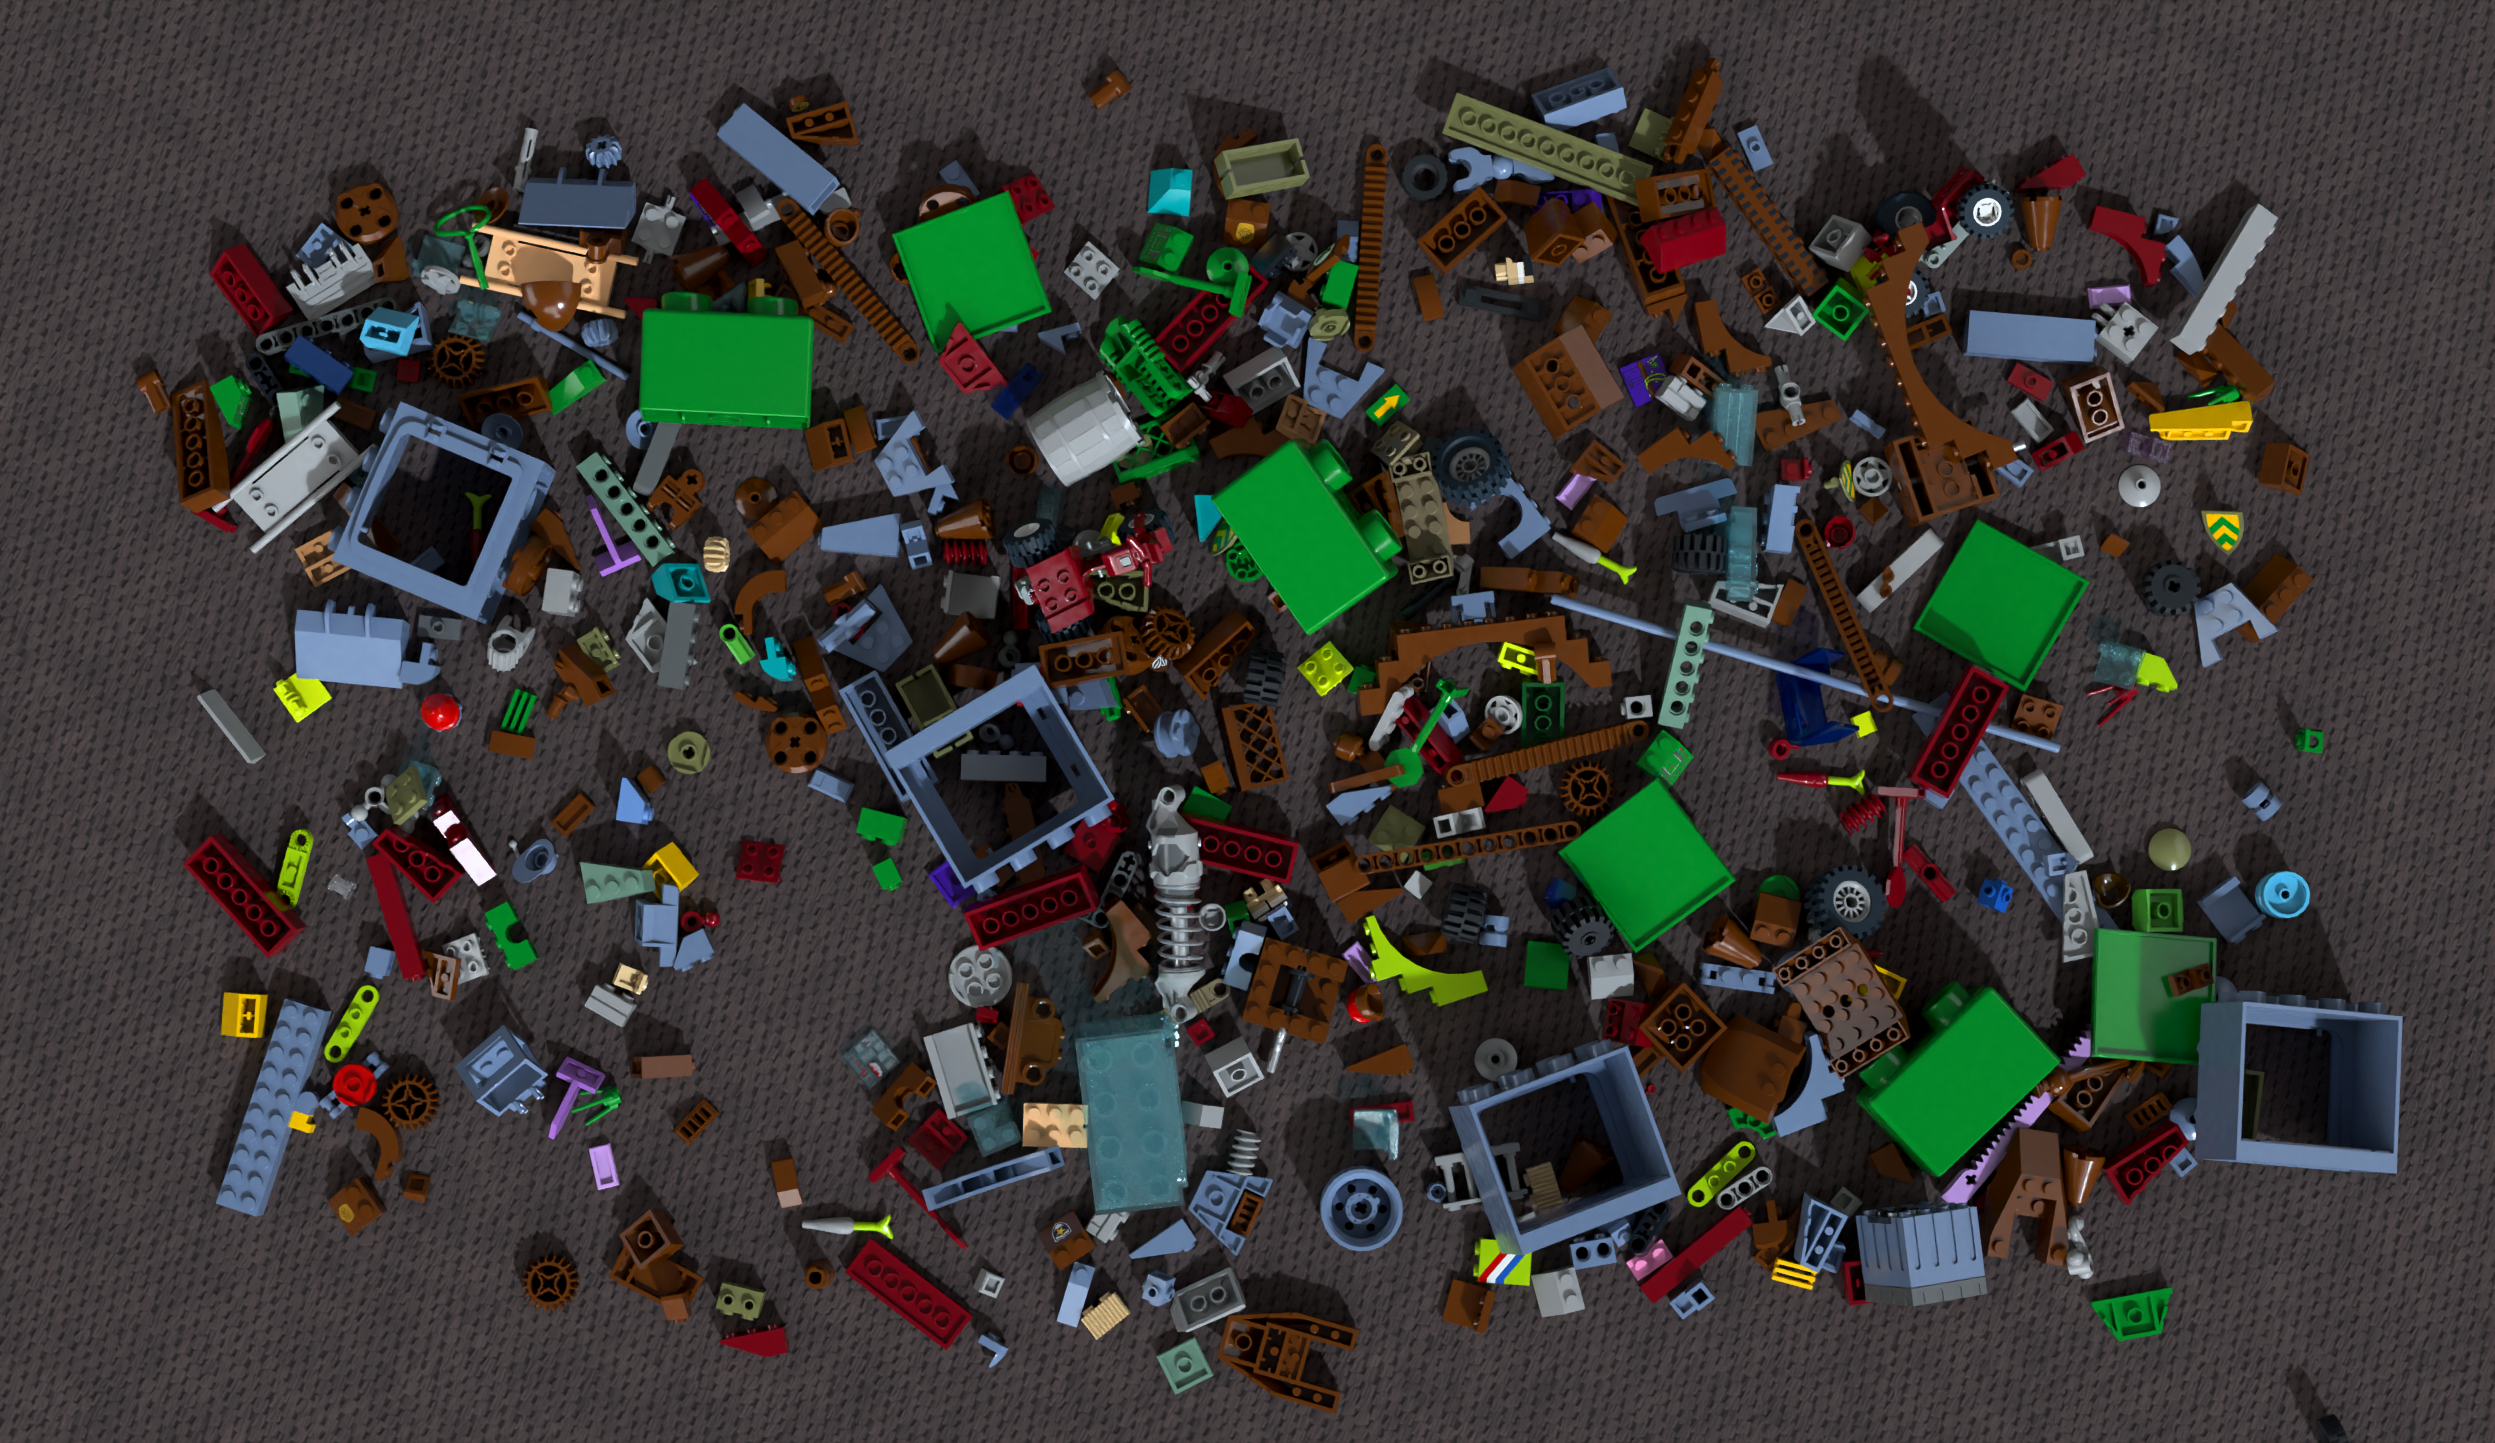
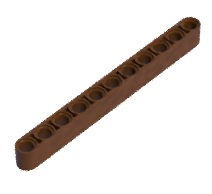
(1476, 844)

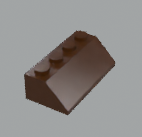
(1461, 231)
(2274, 591)

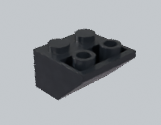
(1273, 257)

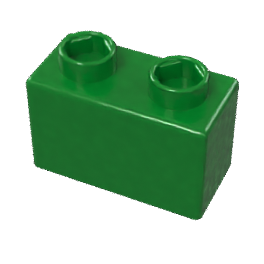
(726, 364)
(1308, 531)
(1954, 1076)

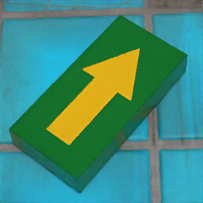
(1387, 405)

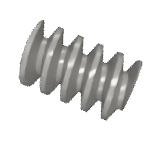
(1244, 1152)

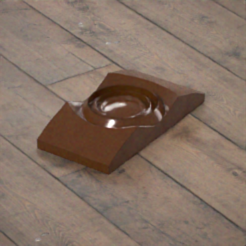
(657, 1279)

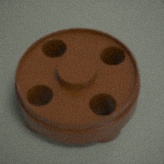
(947, 200)
(367, 213)
(527, 566)
(1137, 653)
(796, 742)

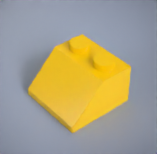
(671, 868)

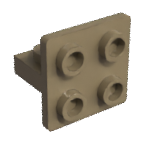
(1396, 443)

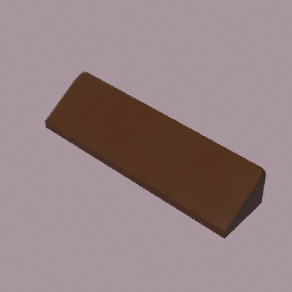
(379, 532)

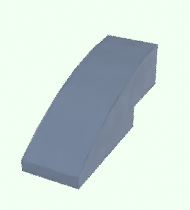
(2186, 266)

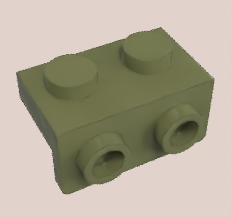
(598, 649)

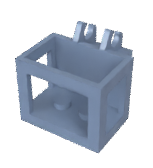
(503, 1072)

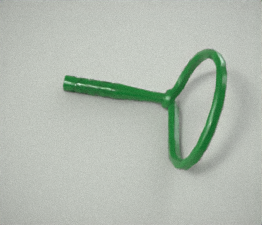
(469, 236)

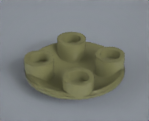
(2169, 849)

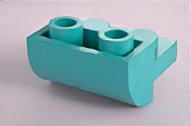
(777, 666)

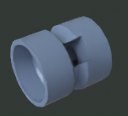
(2256, 796)
(1496, 938)

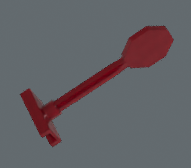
(255, 443)
(1896, 880)
(889, 1167)

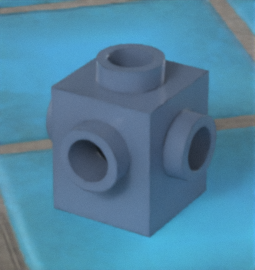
(1158, 1288)

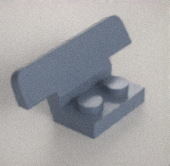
(1697, 505)
(658, 924)

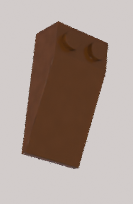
(1674, 195)
(1083, 660)
(2087, 1097)

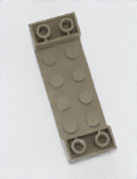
(1422, 518)

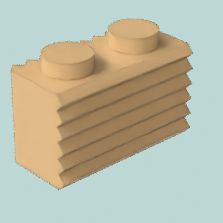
(1543, 1186)
(1105, 1314)

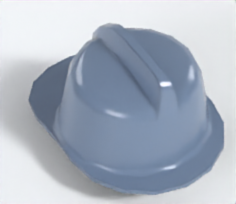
(536, 860)

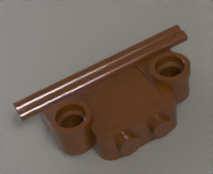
(1031, 1040)

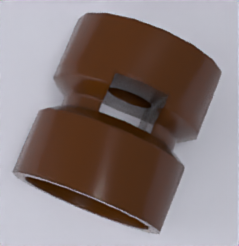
(1889, 668)

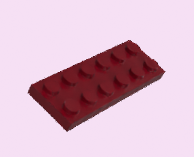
(908, 1293)

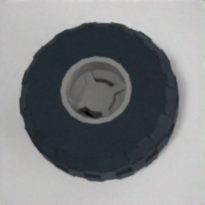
(1902, 211)

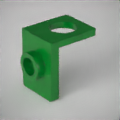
(2303, 738)

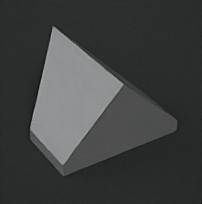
(1793, 317)

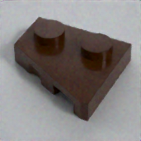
(1598, 464)
(443, 974)

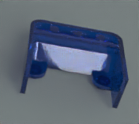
(1804, 705)

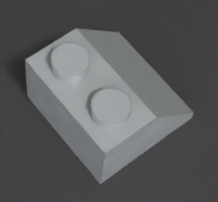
(1611, 976)
(1234, 1066)
(1558, 1291)

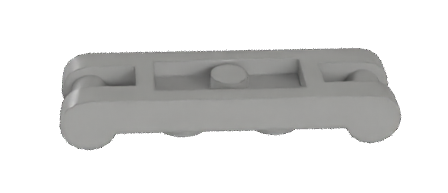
(1391, 713)

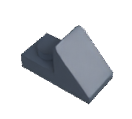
(1350, 228)
(1054, 337)
(937, 503)

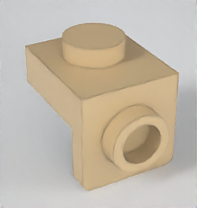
(630, 979)

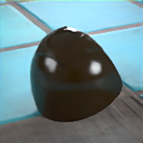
(2110, 889)

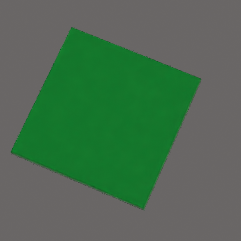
(972, 270)
(2001, 605)
(1647, 865)
(2133, 1000)

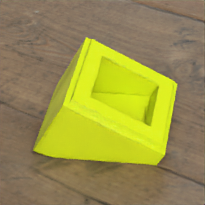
(1865, 723)

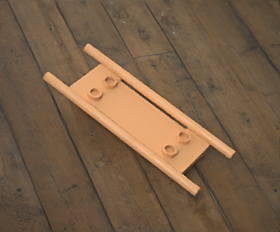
(521, 263)

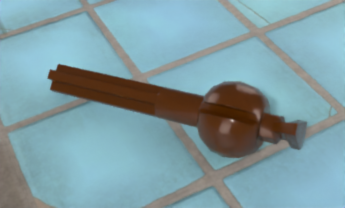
(2060, 1080)

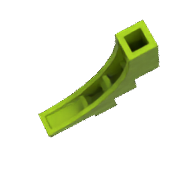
(1445, 987)

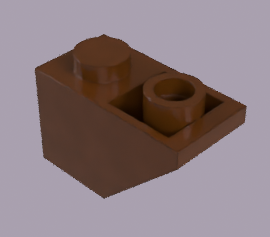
(391, 263)
(1888, 1162)

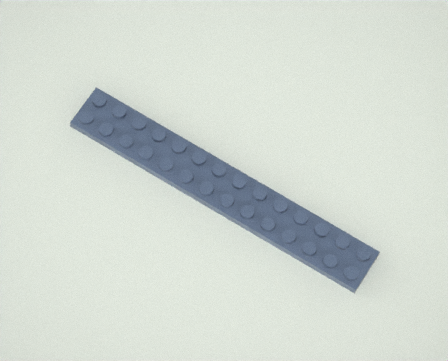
(2012, 819)

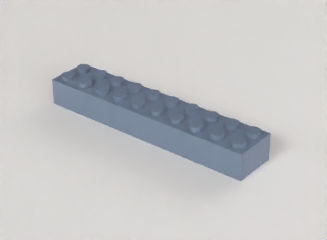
(272, 1106)

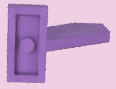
(618, 556)
(580, 1077)

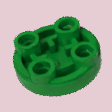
(1241, 564)

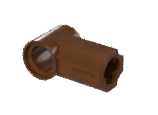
(1113, 87)
(153, 388)
(847, 587)
(1545, 657)

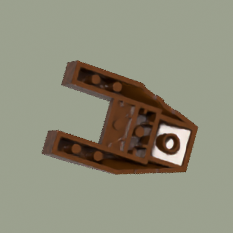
(2028, 1185)
(1274, 1349)

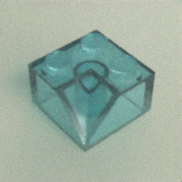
(995, 1128)

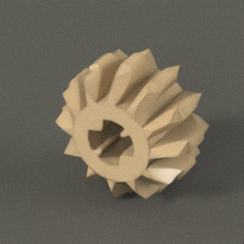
(716, 554)

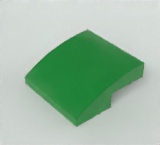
(1206, 804)
(1546, 966)

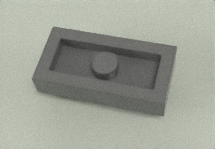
(439, 628)

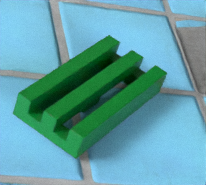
(511, 708)

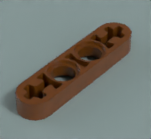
(1365, 779)

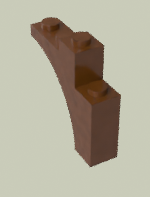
(1247, 441)
(1125, 959)

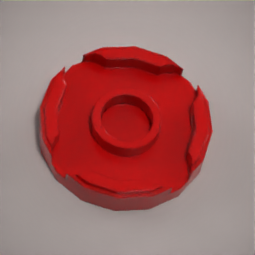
(354, 1084)

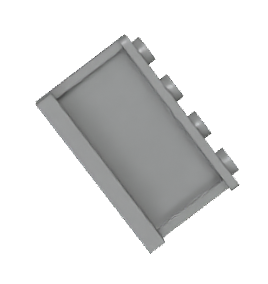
(962, 1070)

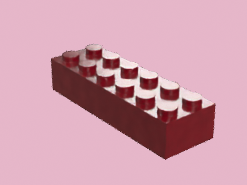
(1203, 324)
(1957, 732)
(1244, 848)
(244, 895)
(1032, 907)

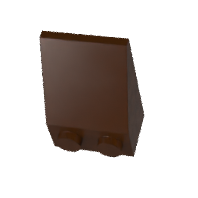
(2093, 403)

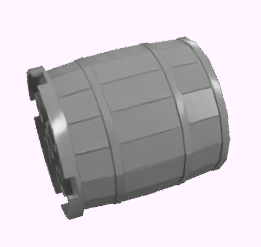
(1085, 429)

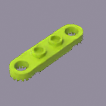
(295, 866)
(352, 1023)
(1721, 1173)

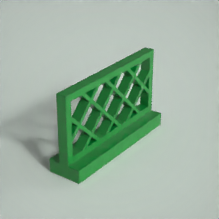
(1160, 464)

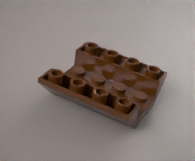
(1579, 374)

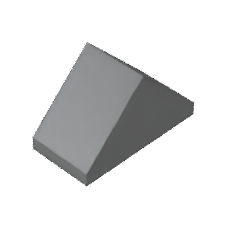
(1202, 1114)

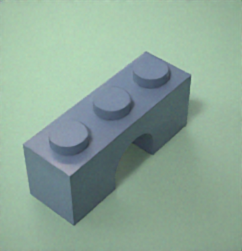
(1248, 940)

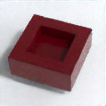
(409, 371)
(987, 1015)
(1200, 1032)

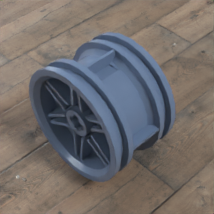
(1385, 1223)

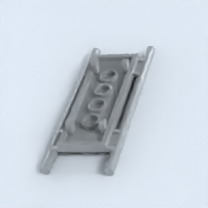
(296, 476)

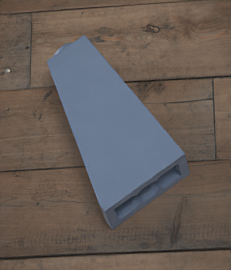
(867, 537)

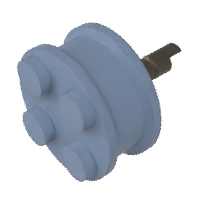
(1174, 733)

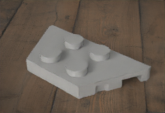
(648, 636)

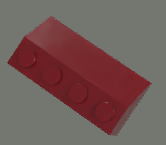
(1686, 240)
(250, 290)

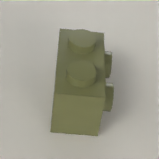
(740, 1300)

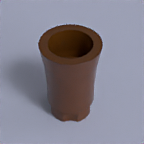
(825, 1269)

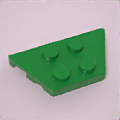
(2134, 1313)

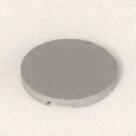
(980, 976)

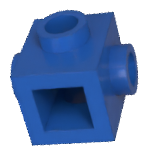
(1995, 895)

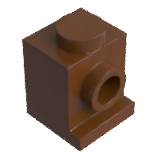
(1126, 495)

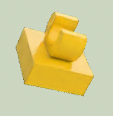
(756, 288)

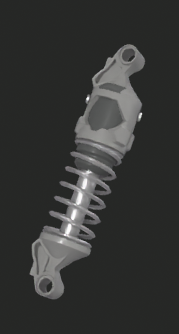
(1177, 876)

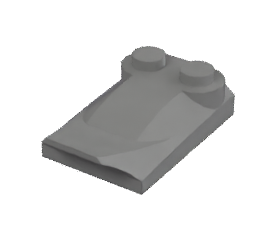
(1207, 1301)

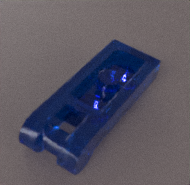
(1017, 391)

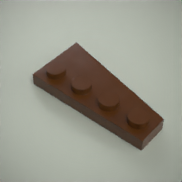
(1776, 429)

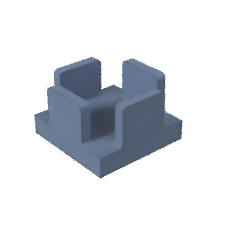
(1285, 321)
(1472, 606)

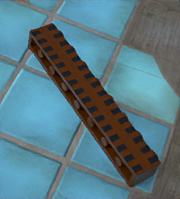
(1768, 223)

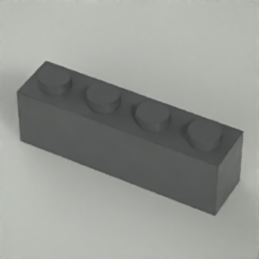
(678, 644)

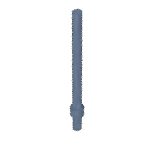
(575, 346)

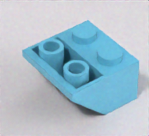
(389, 331)

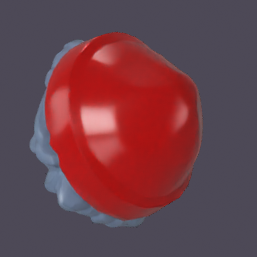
(441, 712)

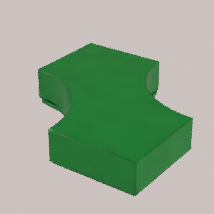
(1740, 1120)

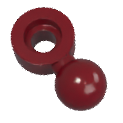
(1783, 748)
(710, 919)

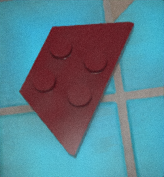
(969, 363)

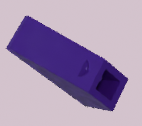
(1574, 199)

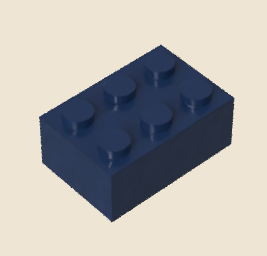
(319, 365)

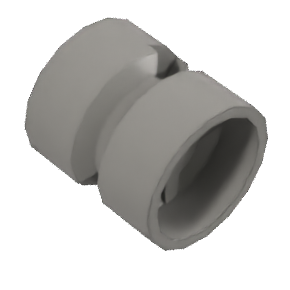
(1212, 917)

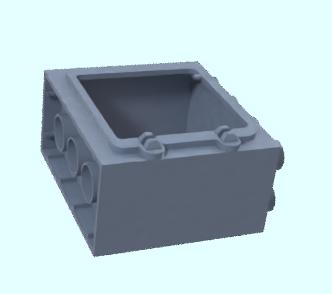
(509, 531)
(1062, 741)
(2361, 1082)
(1628, 1126)

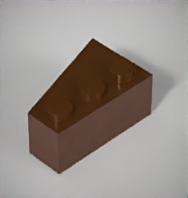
(825, 126)
(1380, 495)

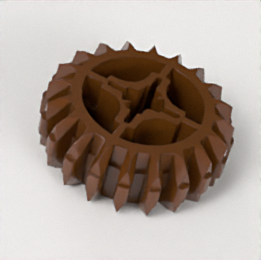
(448, 365)
(1167, 632)
(1599, 774)
(413, 1110)
(543, 1276)

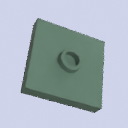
(1185, 1365)

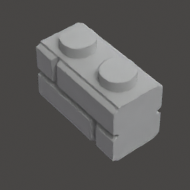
(1680, 397)
(611, 1004)
(1105, 1225)

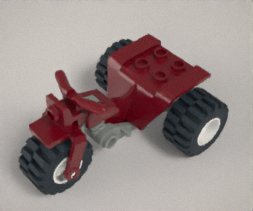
(1962, 208)
(1062, 579)

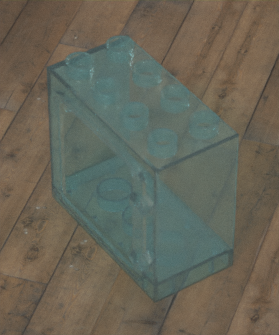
(1133, 1112)

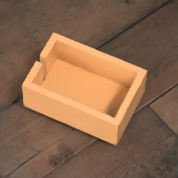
(1054, 1125)

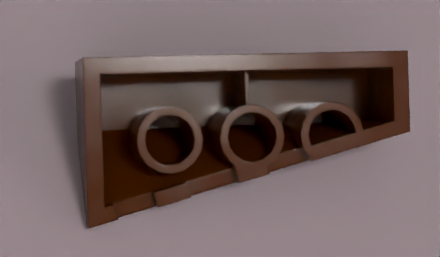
(2237, 365)
(1215, 653)

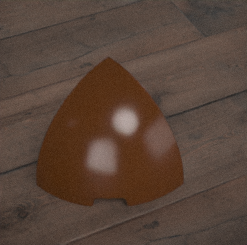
(552, 302)

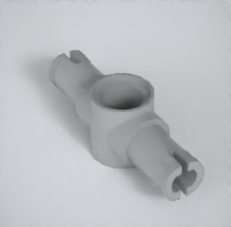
(1787, 386)

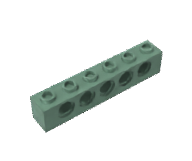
(590, 469)
(1692, 612)

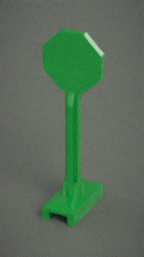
(1237, 293)
(1409, 756)

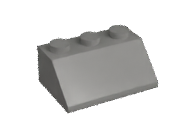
(1263, 379)

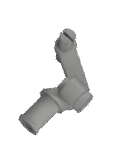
(1200, 378)
(1463, 566)

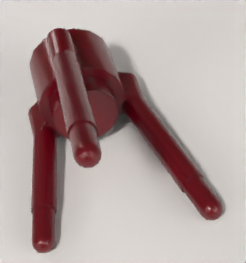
(2121, 694)

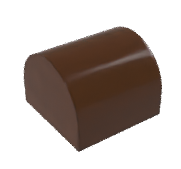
(651, 779)

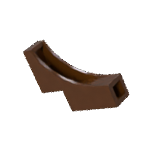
(1716, 339)
(1679, 445)
(1528, 581)
(819, 685)

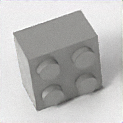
(1840, 243)
(562, 592)

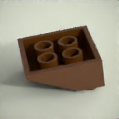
(1681, 1026)

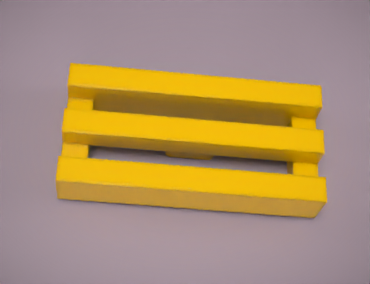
(1811, 1277)

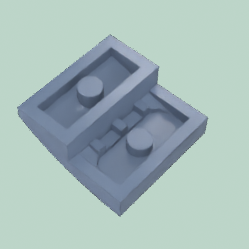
(315, 249)

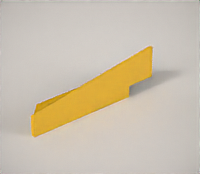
(2203, 423)

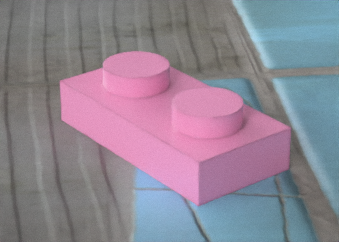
(1656, 1257)

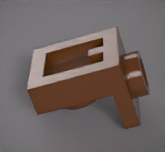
(1487, 733)

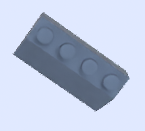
(1580, 100)

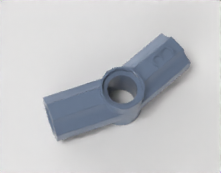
(846, 626)

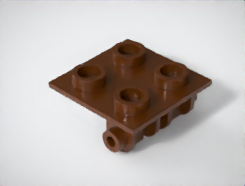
(2036, 716)

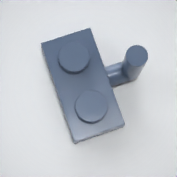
(956, 175)

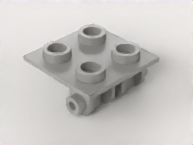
(1092, 270)
(471, 957)

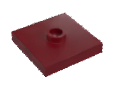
(1092, 845)

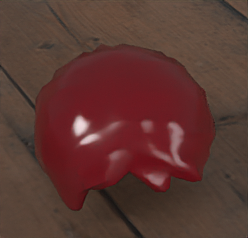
(1839, 532)
(1118, 820)

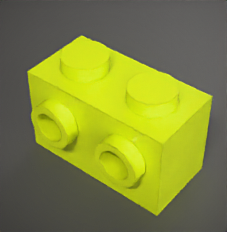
(1517, 656)

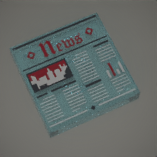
(871, 1059)

